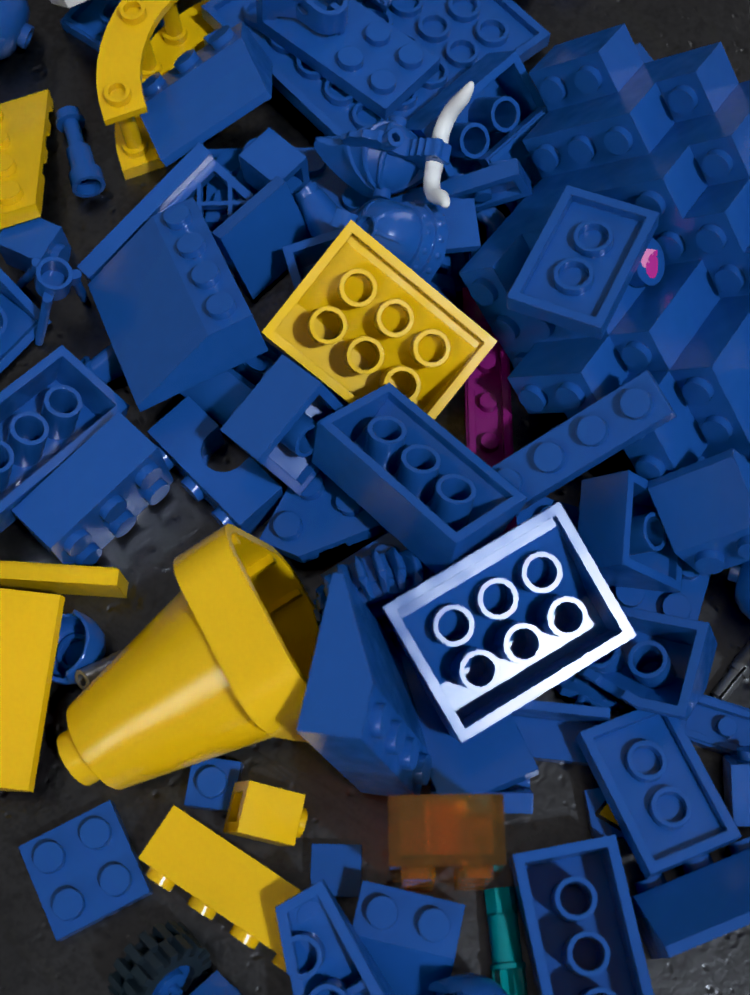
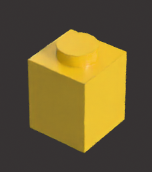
(266, 813)

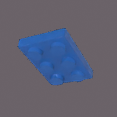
(583, 261)
(657, 790)

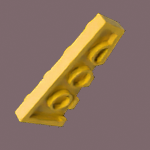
(22, 156)

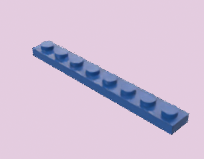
(571, 447)

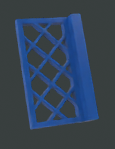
(178, 185)

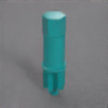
(505, 942)

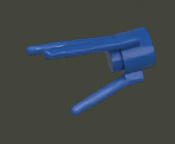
(52, 283)

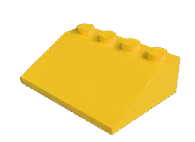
(374, 323)
(27, 659)

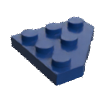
(317, 521)

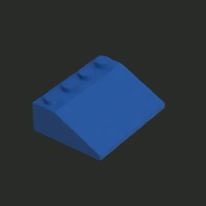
(174, 307)
(507, 622)
(361, 702)

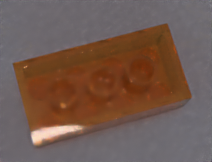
(446, 840)

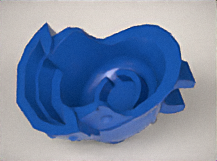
(410, 234)

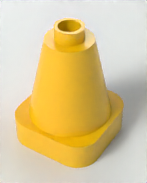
(205, 674)

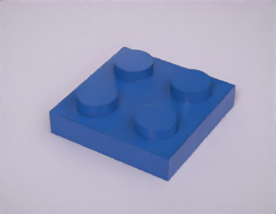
(85, 870)

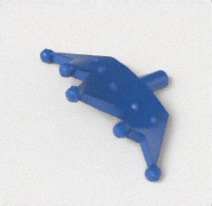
(587, 693)

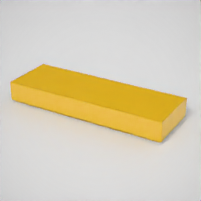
(63, 579)

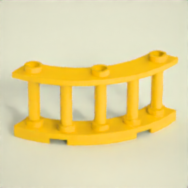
(130, 58)

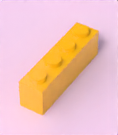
(218, 879)

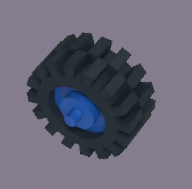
(161, 963)

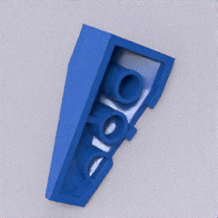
(661, 667)
(324, 949)

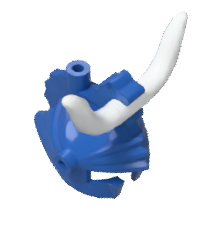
(391, 158)

